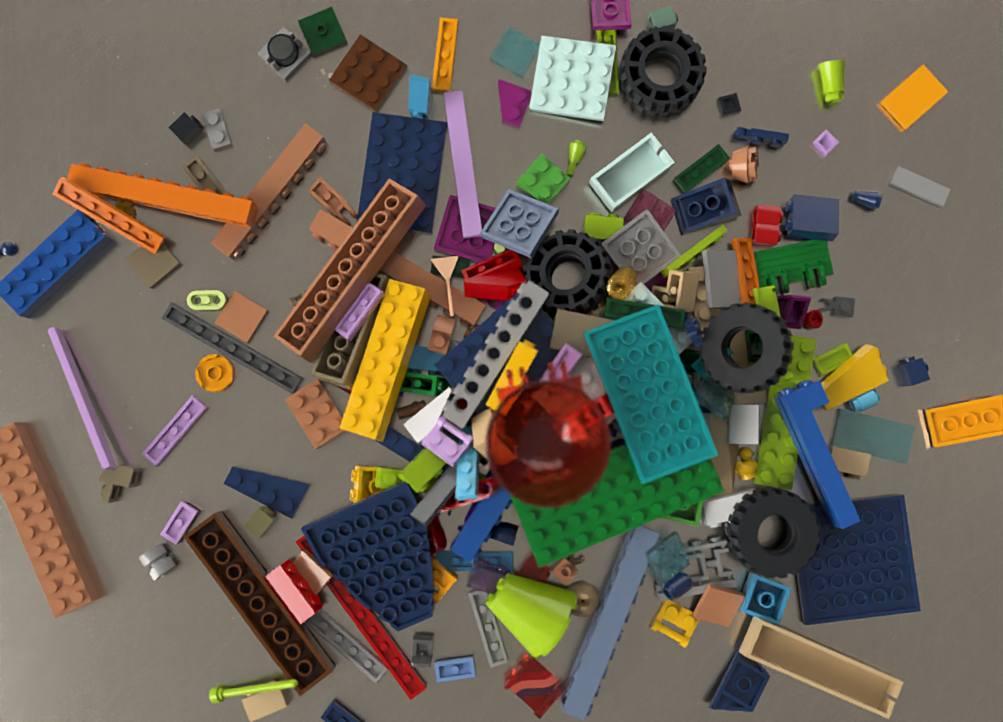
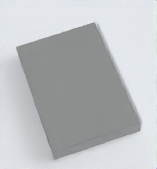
(721, 278)

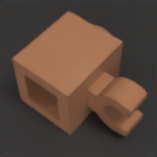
(565, 568)

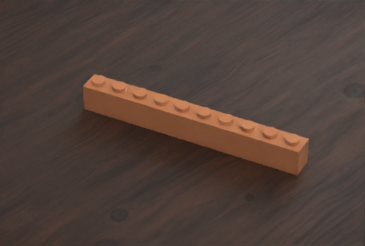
(402, 270)

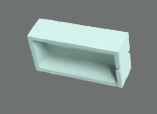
(631, 172)

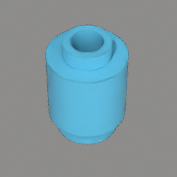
(864, 401)

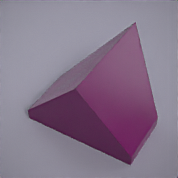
(793, 309)

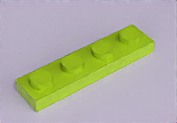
(688, 256)

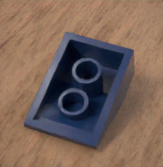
(706, 206)

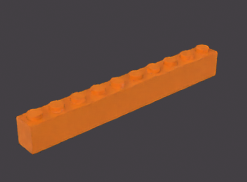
(164, 196)

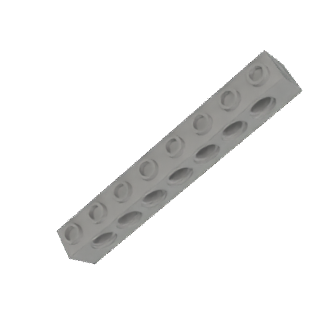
(461, 416)

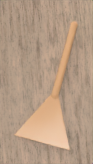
(446, 267)

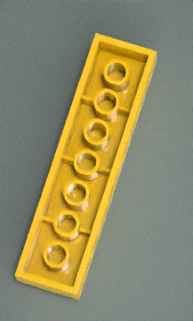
(385, 360)

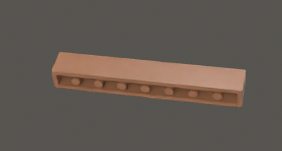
(272, 188)

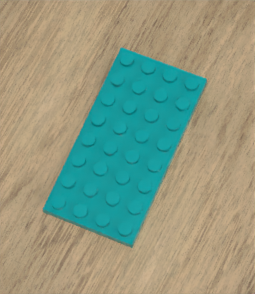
(650, 394)

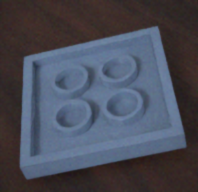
(519, 223)

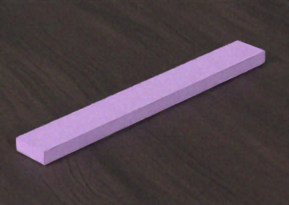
(462, 164)
(82, 399)

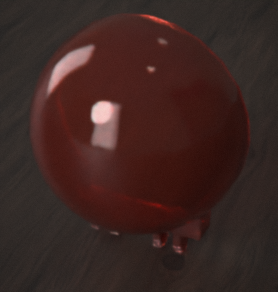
(547, 439)

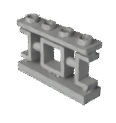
(697, 586)

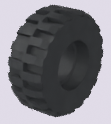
(665, 44)
(565, 247)
(775, 354)
(800, 537)

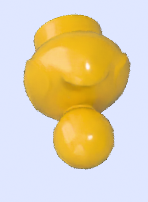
(746, 468)

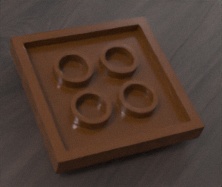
(368, 73)

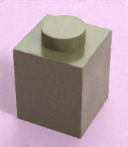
(261, 521)

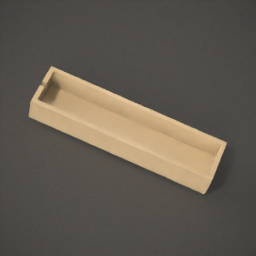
(820, 667)

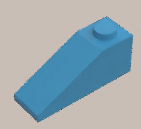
(420, 96)

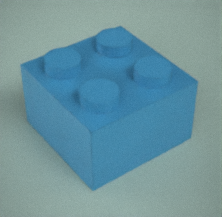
(765, 598)

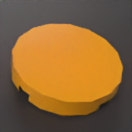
(214, 373)

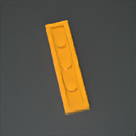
(445, 55)

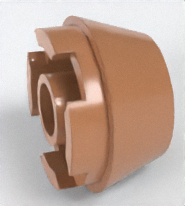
(745, 164)

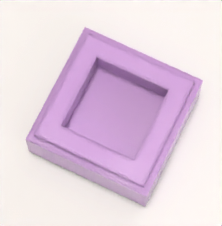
(825, 143)

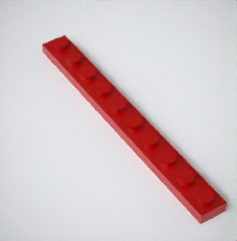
(375, 635)

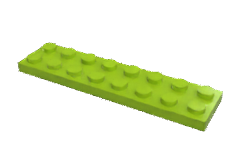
(776, 449)

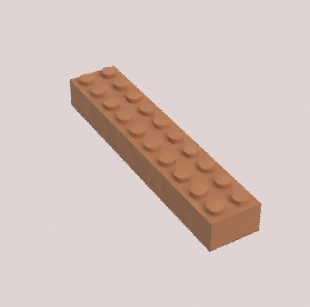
(350, 270)
(42, 523)

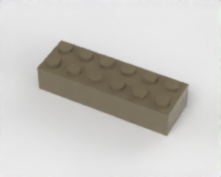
(341, 358)

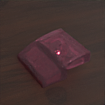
(659, 209)

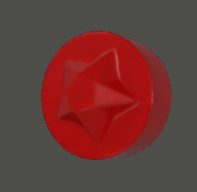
(813, 319)

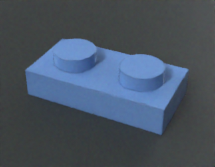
(455, 669)

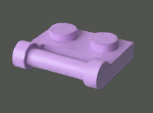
(443, 445)

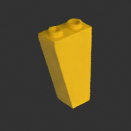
(521, 357)
(855, 376)

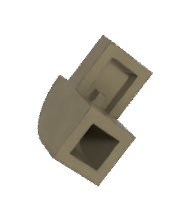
(122, 476)

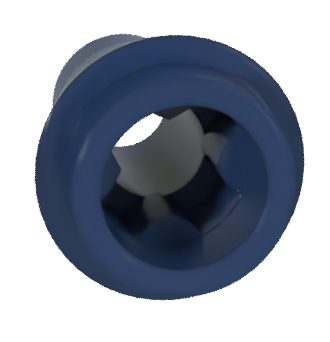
(868, 198)

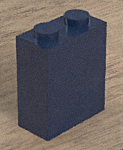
(812, 218)

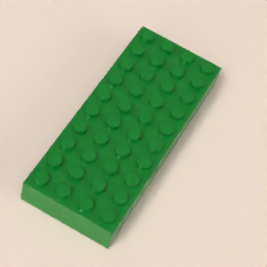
(613, 506)

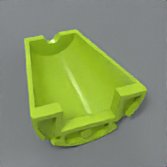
(533, 611)

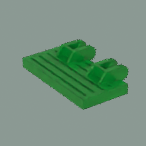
(790, 263)

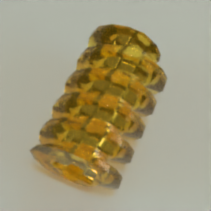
(622, 283)

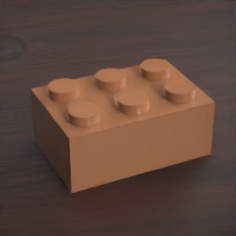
(316, 413)

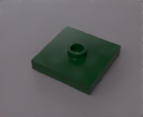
(322, 31)

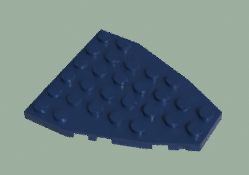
(379, 555)

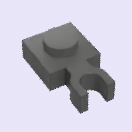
(841, 306)

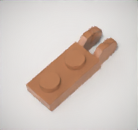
(331, 199)

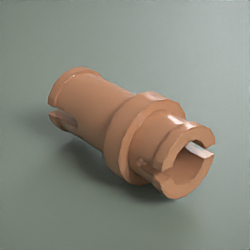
(410, 410)

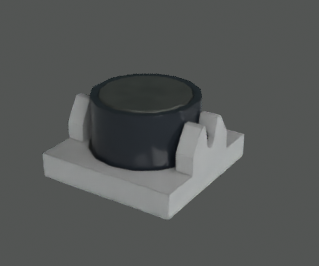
(283, 51)

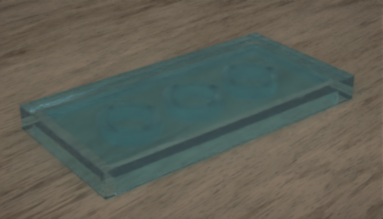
(872, 435)

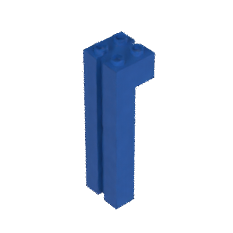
(796, 411)

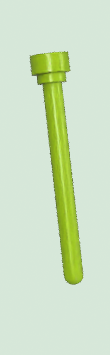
(218, 694)

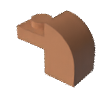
(442, 334)

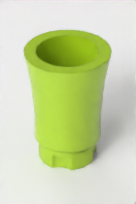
(833, 80)

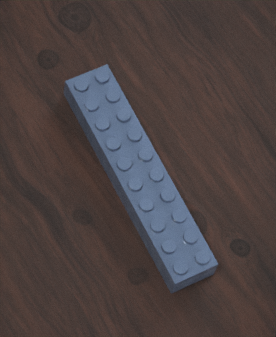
(608, 622)

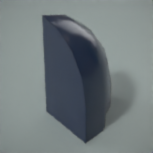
(504, 532)

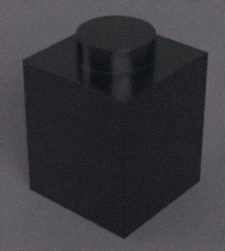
(186, 128)

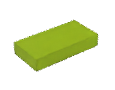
(832, 359)

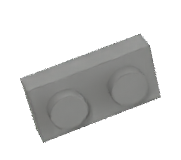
(216, 129)

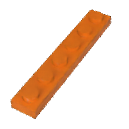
(109, 215)

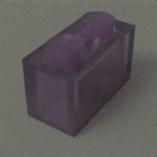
(485, 575)

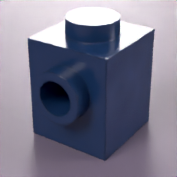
(913, 371)

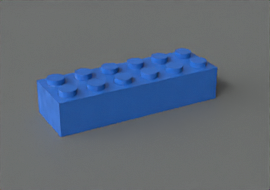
(53, 264)

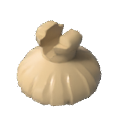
(590, 595)

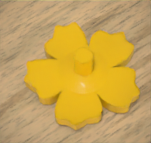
(125, 207)

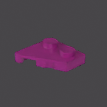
(513, 102)

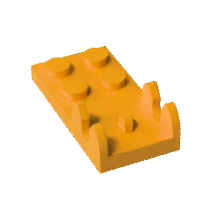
(966, 421)

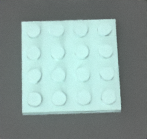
(572, 78)

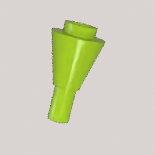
(576, 152)

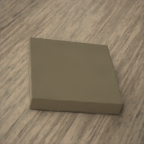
(152, 266)

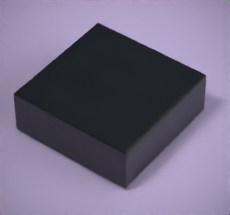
(729, 104)

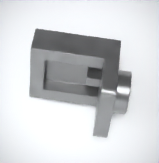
(422, 651)

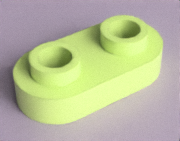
(207, 300)

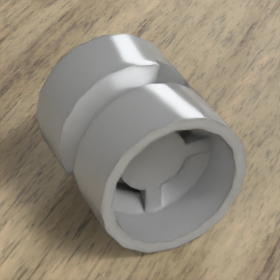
(157, 561)

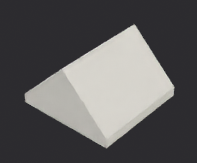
(744, 424)

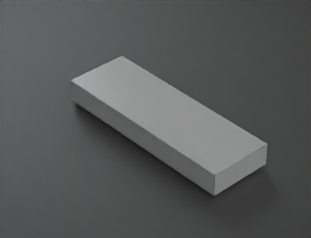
(919, 186)

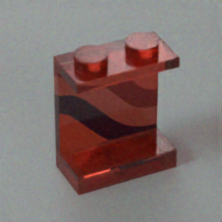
(534, 685)

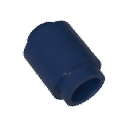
(677, 586)

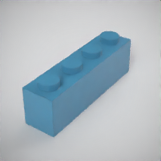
(424, 361)

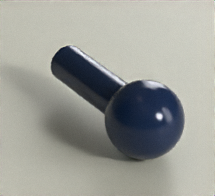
(8, 248)

